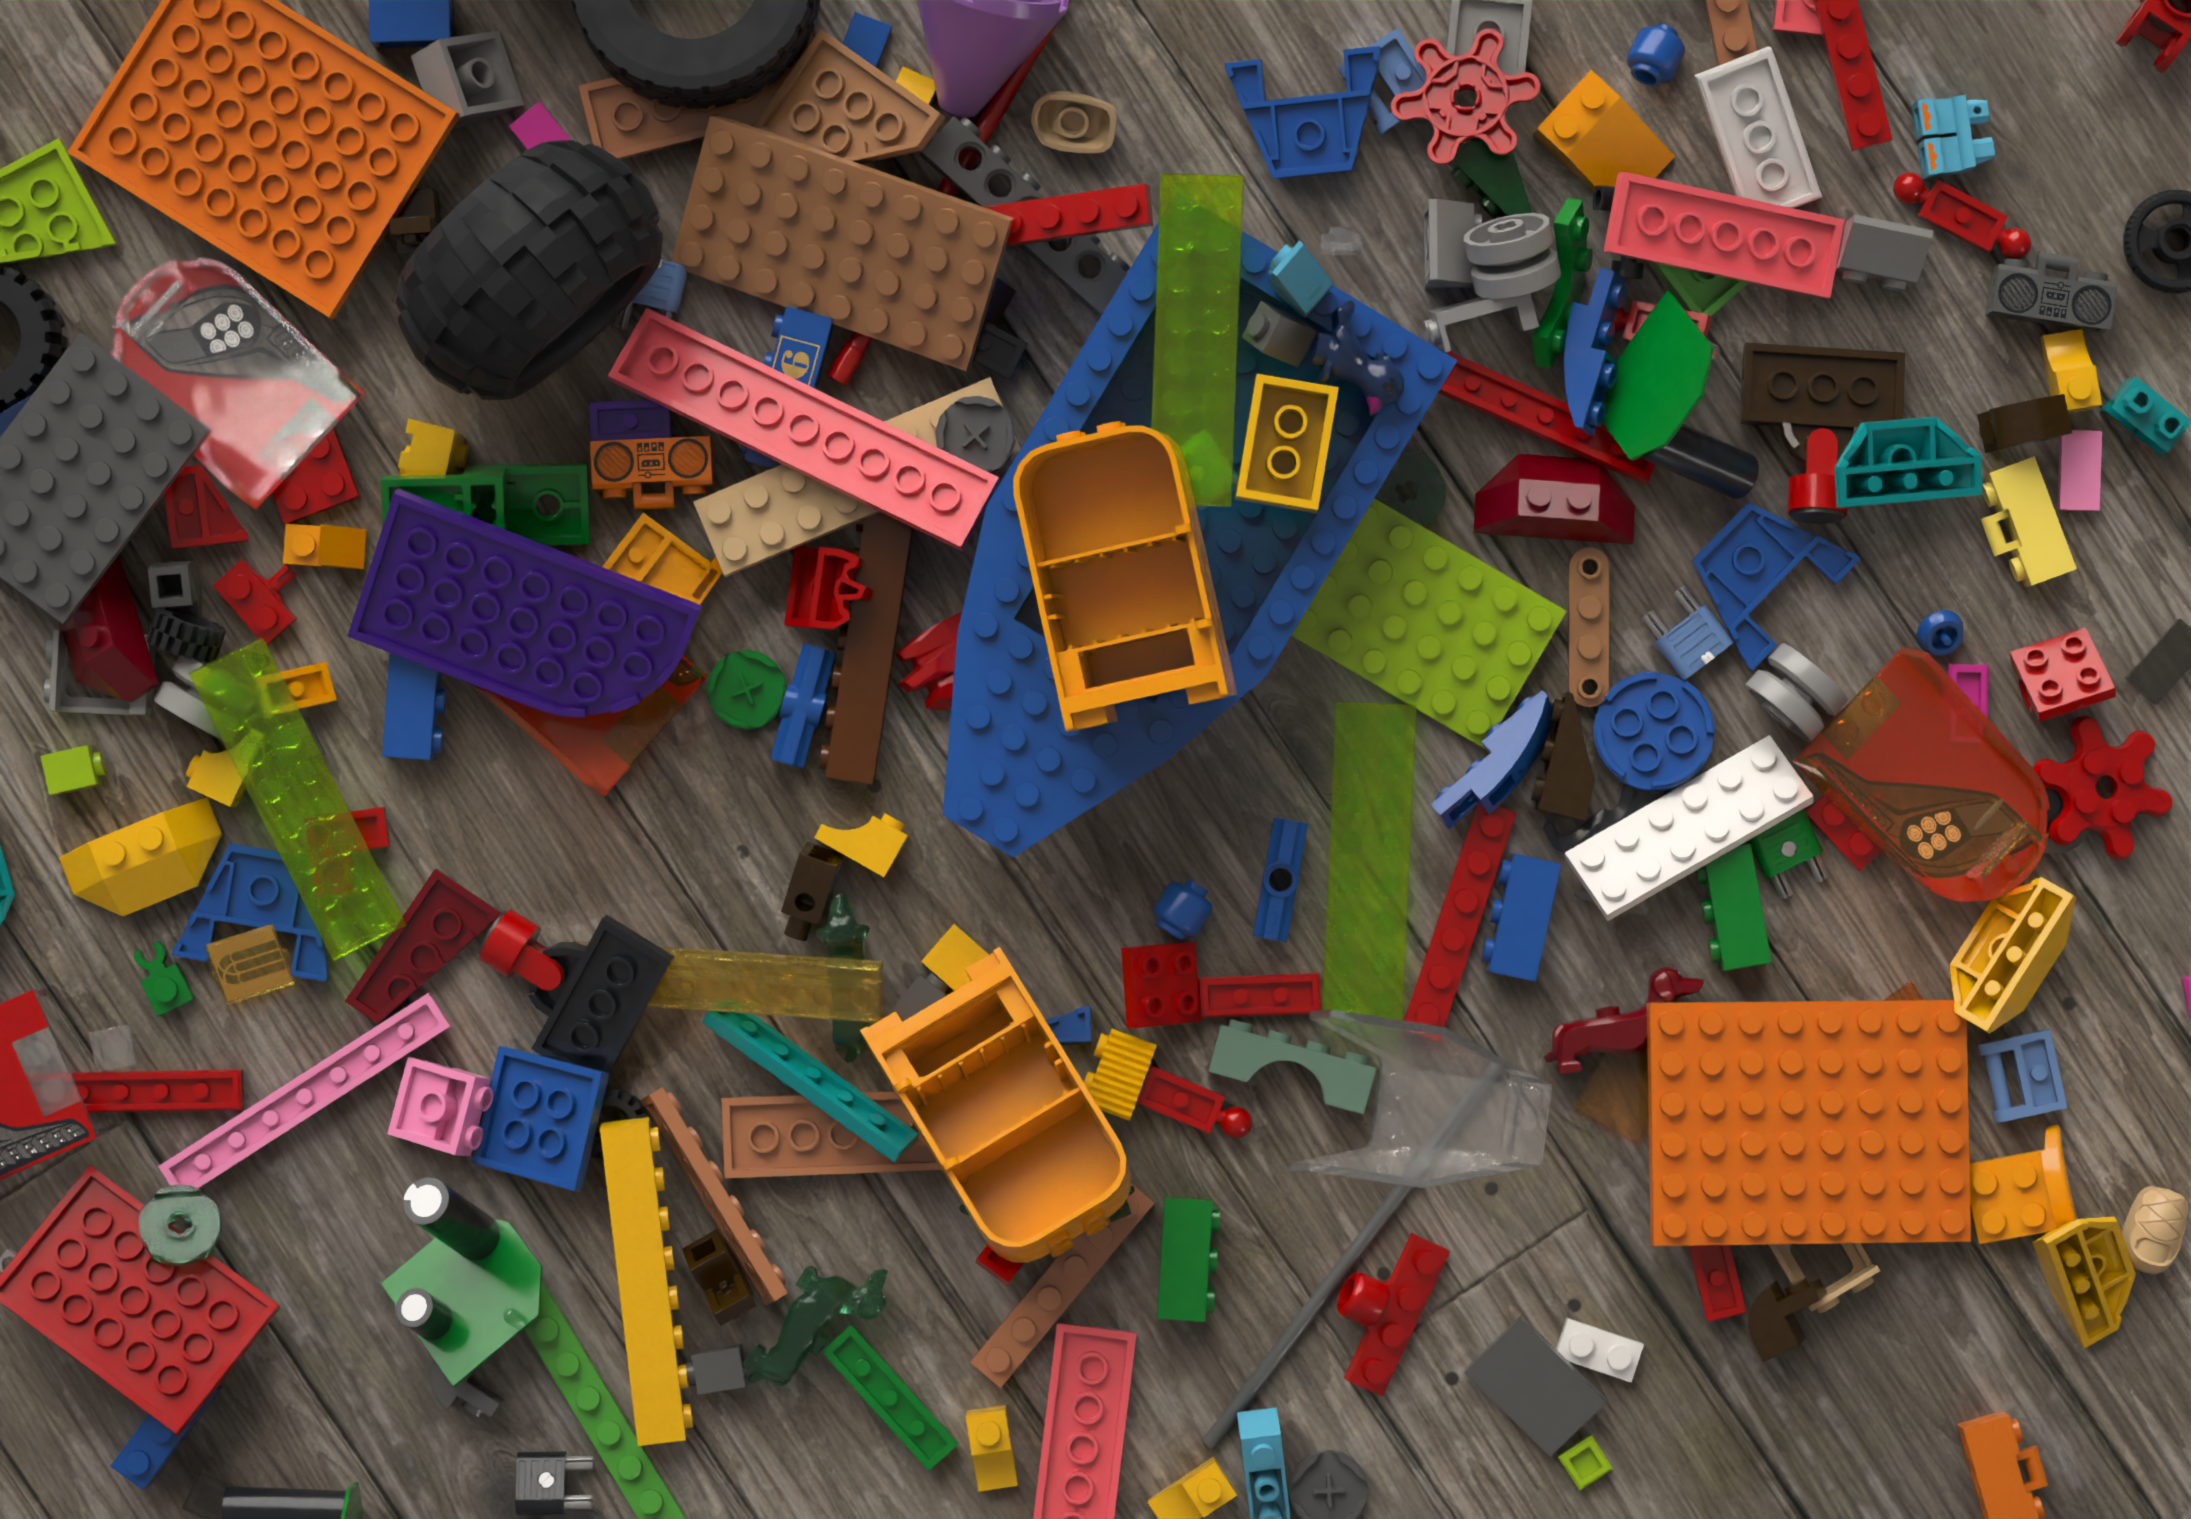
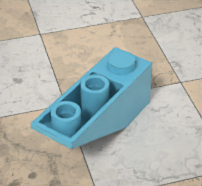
(1298, 278)
(1263, 1464)

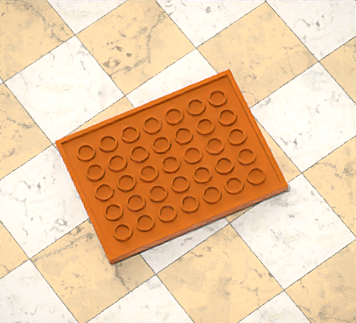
(266, 140)
(1808, 1122)

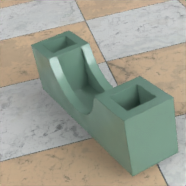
(1342, 1080)

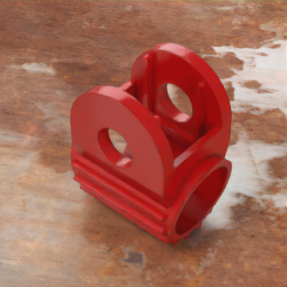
(2169, 42)

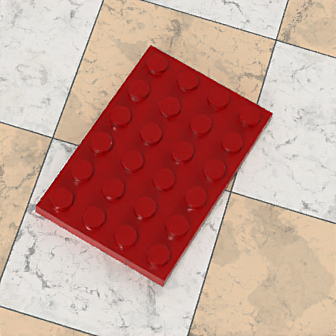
(136, 1323)

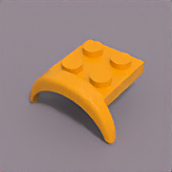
(663, 561)
(2022, 1192)

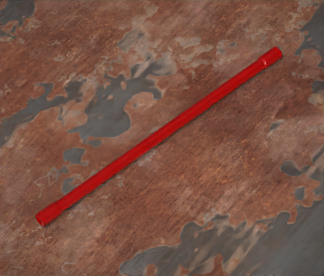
(854, 350)

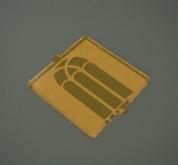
(249, 964)

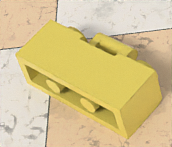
(2035, 531)

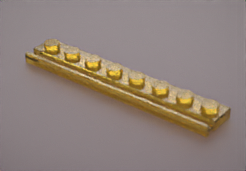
(771, 985)

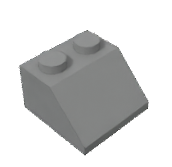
(469, 76)
(1444, 245)
(1882, 252)

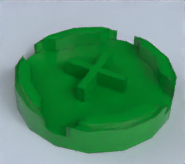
(746, 689)

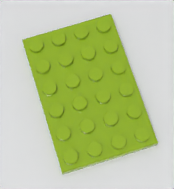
(1429, 622)

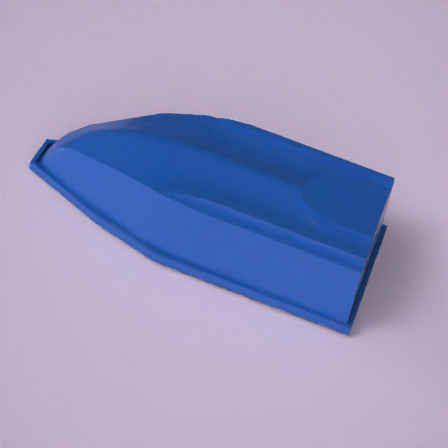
(1009, 756)

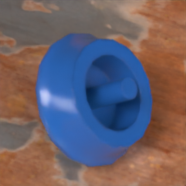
(1940, 632)

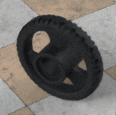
(2139, 238)

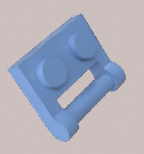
(1398, 72)
(2036, 1075)

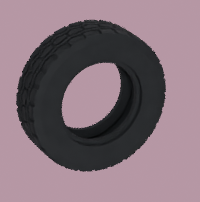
(700, 69)

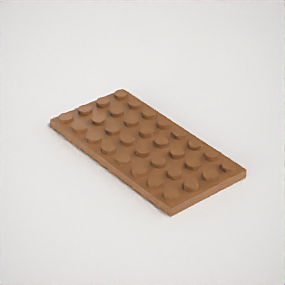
(841, 241)

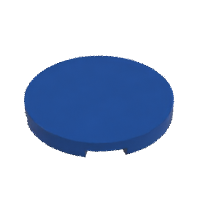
(1653, 731)

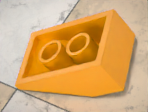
(1601, 136)

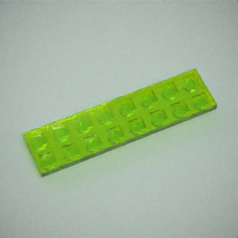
(1369, 858)

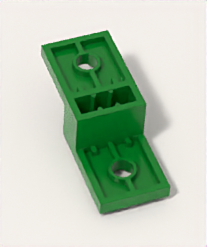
(508, 498)

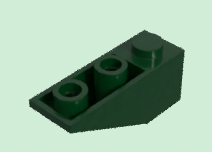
(1492, 178)

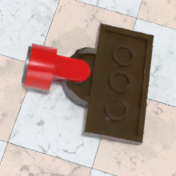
(1819, 404)

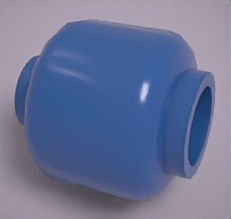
(1655, 55)
(1182, 909)

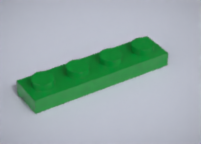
(890, 1397)

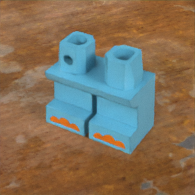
(1950, 118)

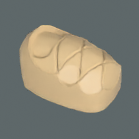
(1074, 122)
(2155, 1229)

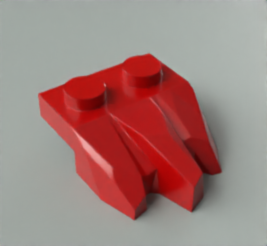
(822, 588)
(933, 661)

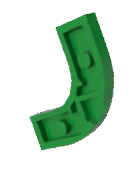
(1575, 260)

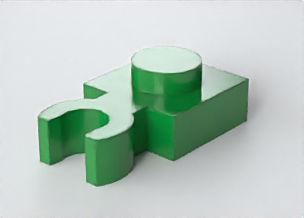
(166, 985)

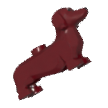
(1615, 1030)

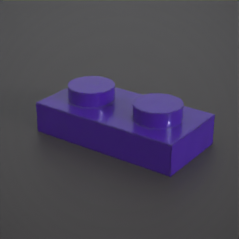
(629, 420)

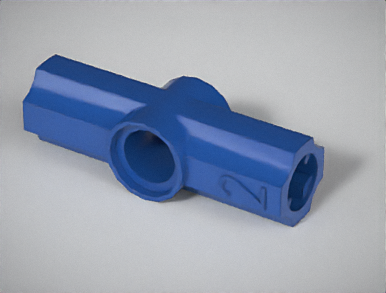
(803, 705)
(1283, 852)

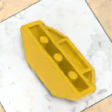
(145, 859)
(2010, 953)
(2088, 1275)

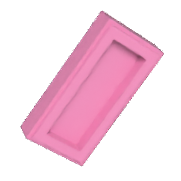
(2080, 471)

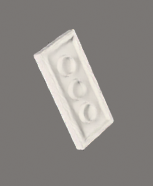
(1758, 131)

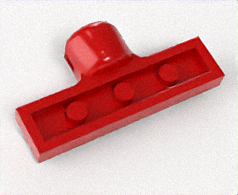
(1389, 1311)

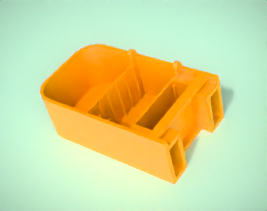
(1120, 572)
(1005, 1114)

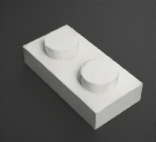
(1599, 1349)

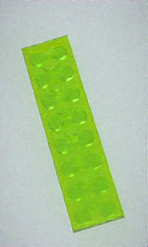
(1199, 326)
(297, 798)

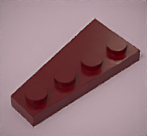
(436, 929)

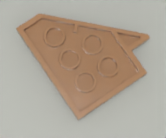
(848, 107)

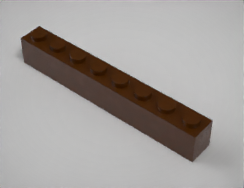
(868, 652)

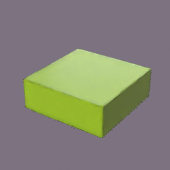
(1585, 1462)

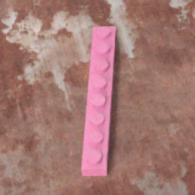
(307, 1094)

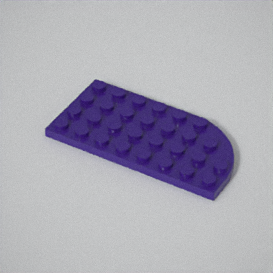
(516, 613)

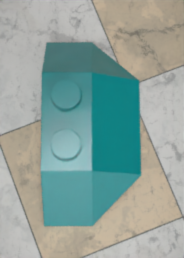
(1906, 463)

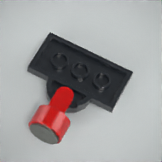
(587, 991)

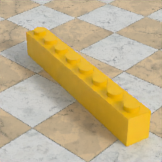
(644, 1281)

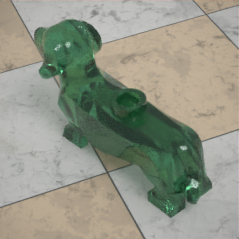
(845, 941)
(809, 1319)

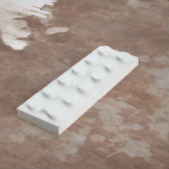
(1688, 827)

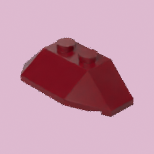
(1555, 501)
(108, 640)

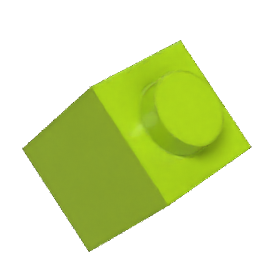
(73, 769)

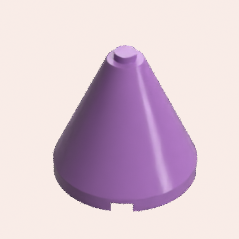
(980, 45)

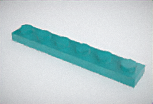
(814, 1081)

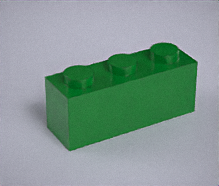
(1734, 910)
(1187, 1259)

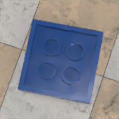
(541, 1118)

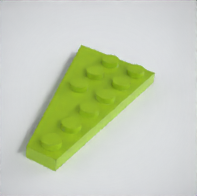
(48, 208)

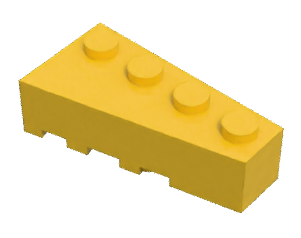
(432, 450)

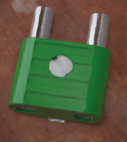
(1787, 846)

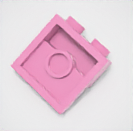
(440, 1107)

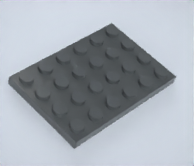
(85, 473)

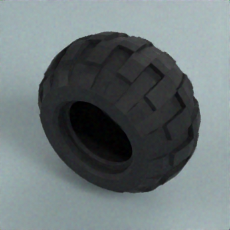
(529, 269)

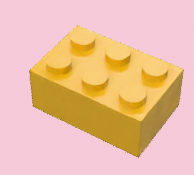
(1286, 443)

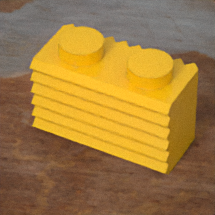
(1119, 1072)

